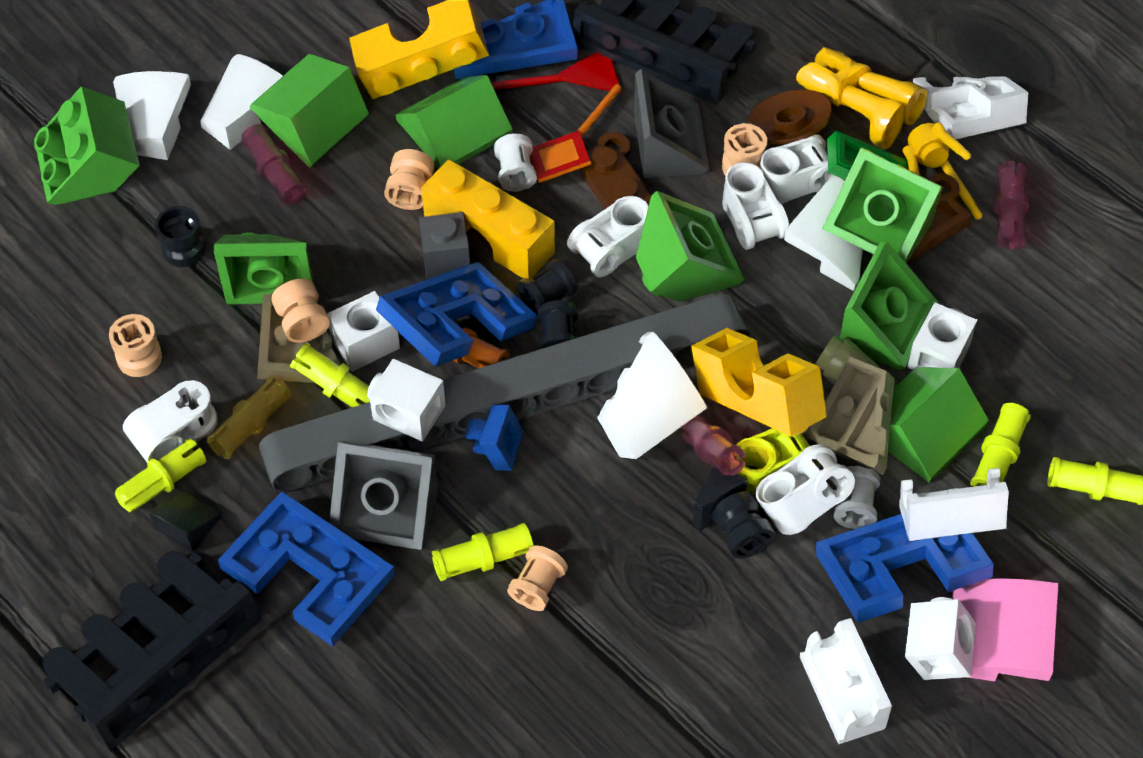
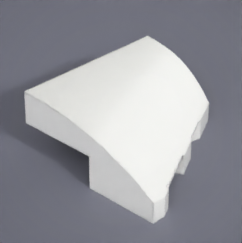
(976, 105)
(153, 108)
(229, 108)
(838, 257)
(649, 401)

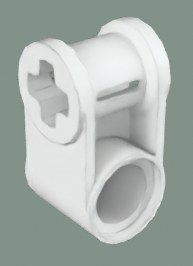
(796, 168)
(756, 212)
(609, 236)
(169, 422)
(800, 490)

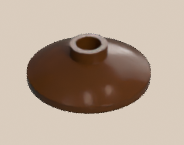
(791, 115)

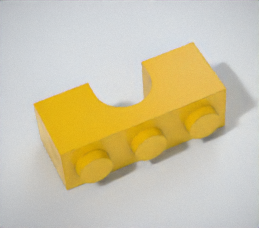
(449, 42)
(517, 233)
(780, 394)

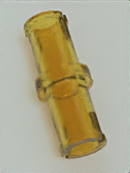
(249, 417)

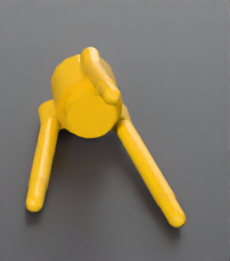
(930, 147)

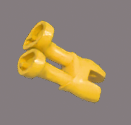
(842, 81)

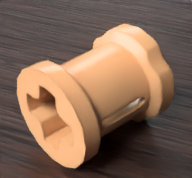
(537, 578)

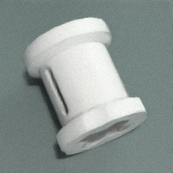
(515, 162)

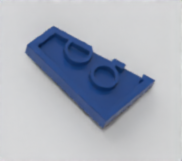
(524, 40)

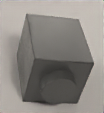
(443, 243)

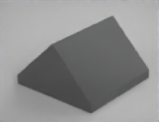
(667, 130)
(383, 494)

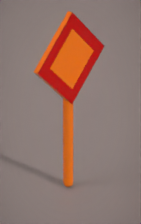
(568, 151)

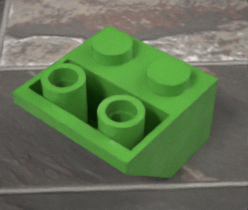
(86, 148)

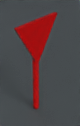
(592, 71)

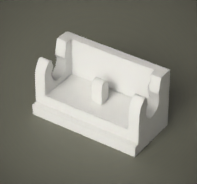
(955, 509)
(846, 683)

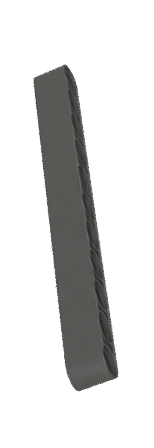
(526, 383)

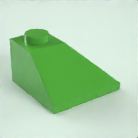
(684, 251)
(259, 265)

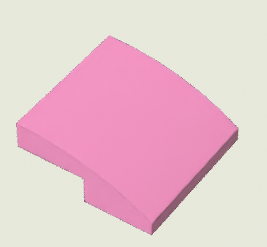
(1012, 627)

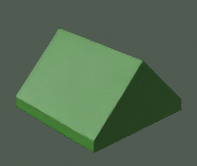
(312, 107)
(457, 121)
(883, 205)
(887, 309)
(933, 419)

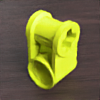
(769, 453)

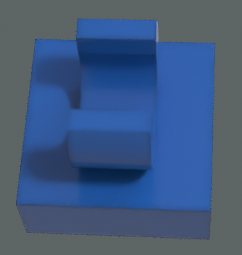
(497, 437)

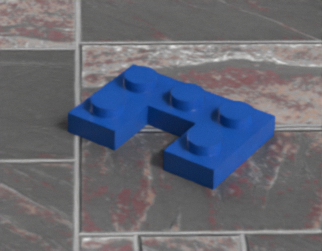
(427, 311)
(862, 557)
(346, 570)

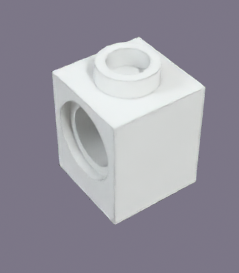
(946, 325)
(354, 343)
(406, 399)
(941, 639)

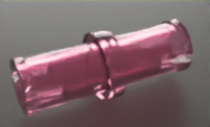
(273, 164)
(1011, 205)
(714, 445)

